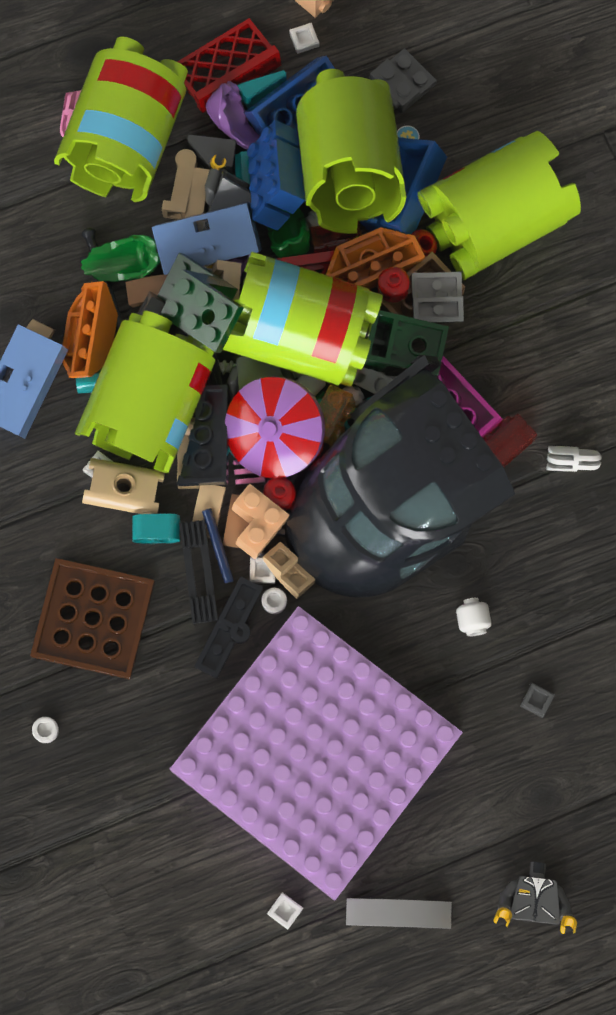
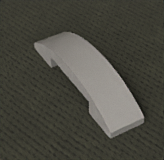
(398, 913)

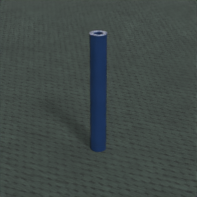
(217, 545)

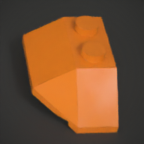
(366, 256)
(89, 330)

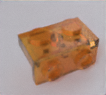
(336, 409)

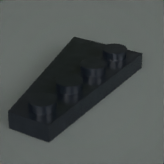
(208, 447)

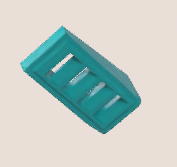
(256, 89)

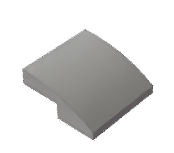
(437, 296)

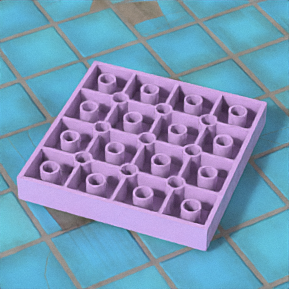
(316, 752)

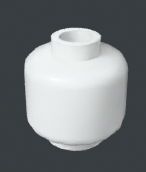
(473, 617)

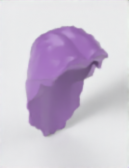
(227, 113)

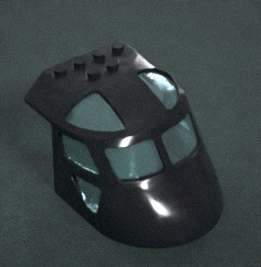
(394, 489)

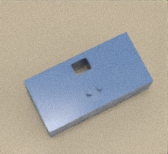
(208, 236)
(26, 378)

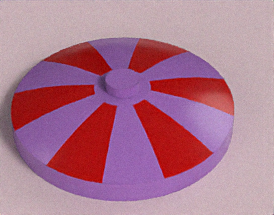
(275, 427)

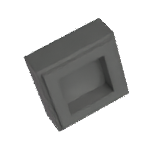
(537, 700)

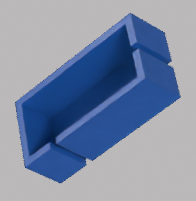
(421, 167)
(275, 175)

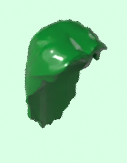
(292, 237)
(122, 259)

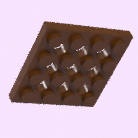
(58, 598)

